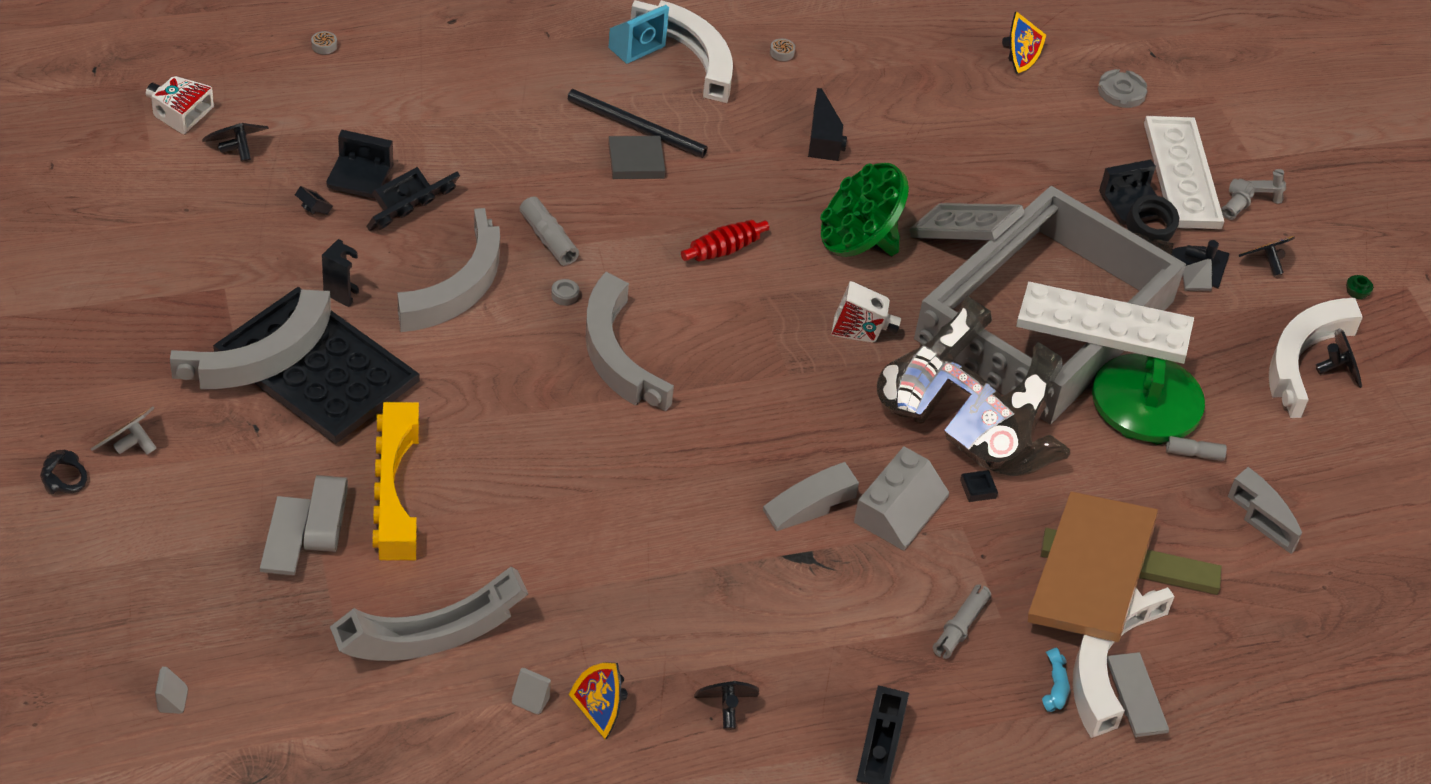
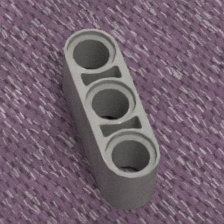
(325, 513)

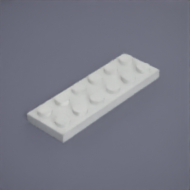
(1184, 171)
(1105, 322)

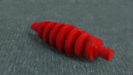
(725, 240)

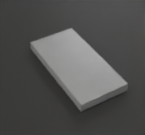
(967, 221)

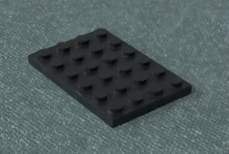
(334, 383)

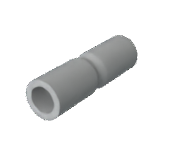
(1201, 449)

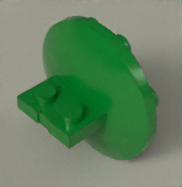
(866, 211)
(1148, 398)

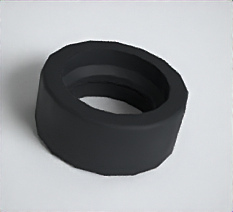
(1156, 205)

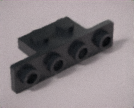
(406, 192)

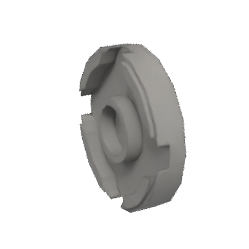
(1122, 88)

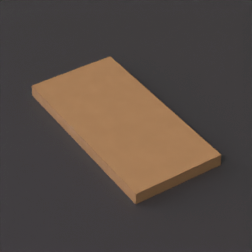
(1093, 566)

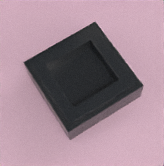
(979, 486)

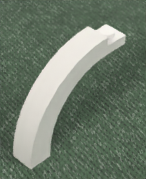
(703, 41)
(1302, 332)
(1091, 685)

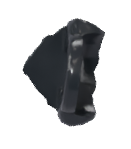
(52, 482)

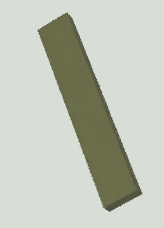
(1166, 568)

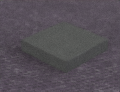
(636, 157)

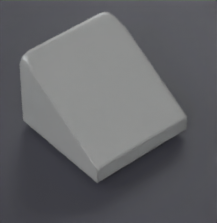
(531, 691)
(170, 692)

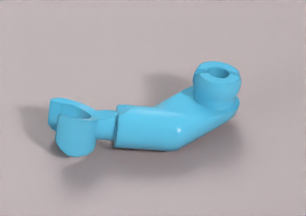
(1061, 687)

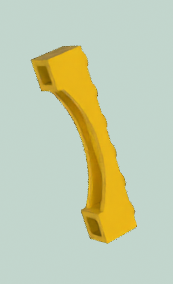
(396, 528)

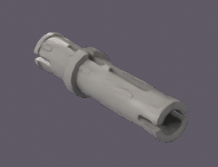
(956, 629)

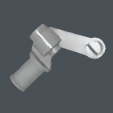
(1244, 190)

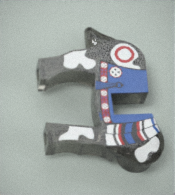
(989, 426)

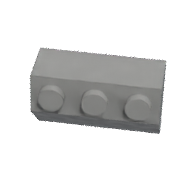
(901, 499)

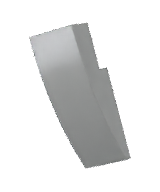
(812, 497)
(1265, 509)

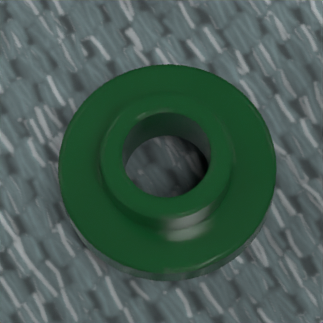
(1359, 286)

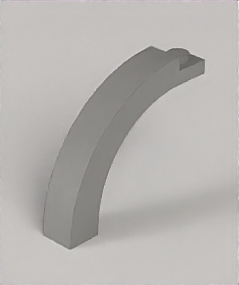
(457, 294)
(606, 354)
(261, 358)
(432, 632)

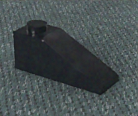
(826, 130)
(882, 736)

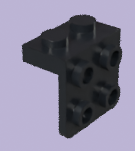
(361, 163)
(1125, 184)

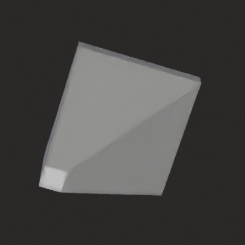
(1198, 276)

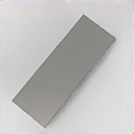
(285, 536)
(1137, 694)

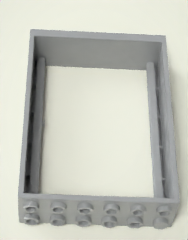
(1083, 232)

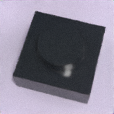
(313, 201)

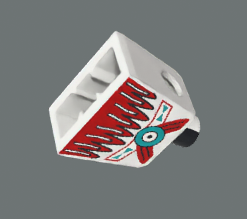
(180, 102)
(863, 315)

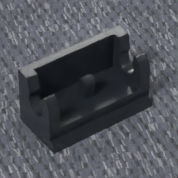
(337, 272)

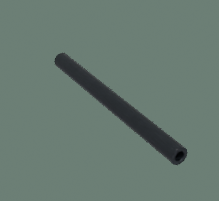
(637, 123)

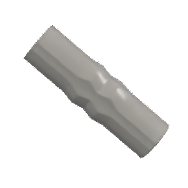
(549, 231)

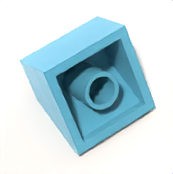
(640, 35)

